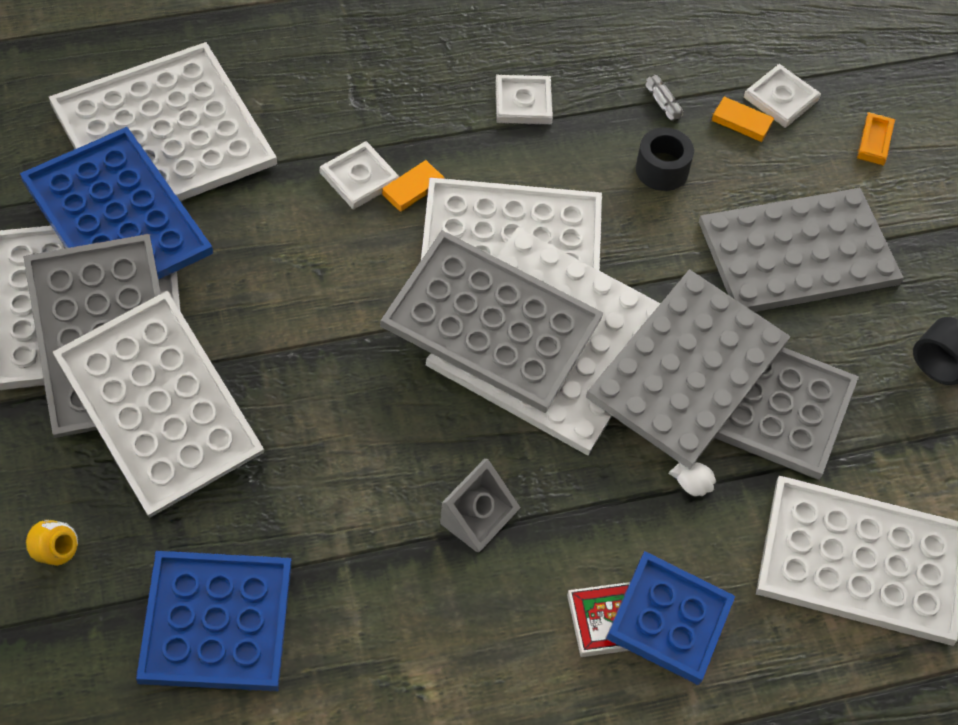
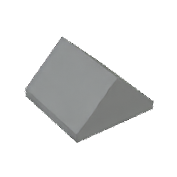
(478, 507)

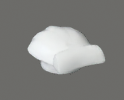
(696, 480)

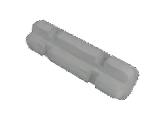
(664, 97)

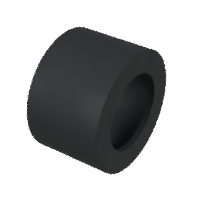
(663, 174)
(938, 351)

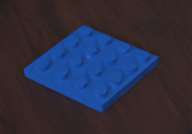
(215, 621)

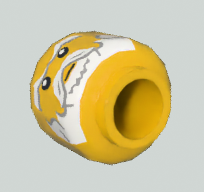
(51, 542)

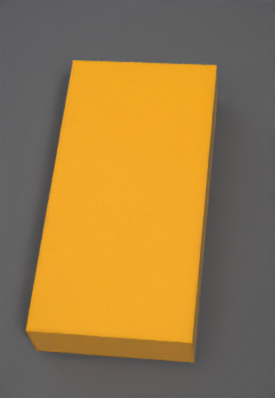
(742, 119)
(876, 138)
(410, 186)

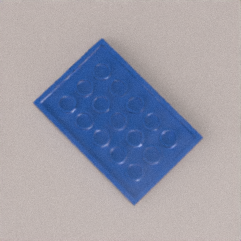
(114, 194)

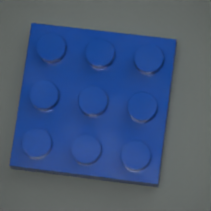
(670, 618)

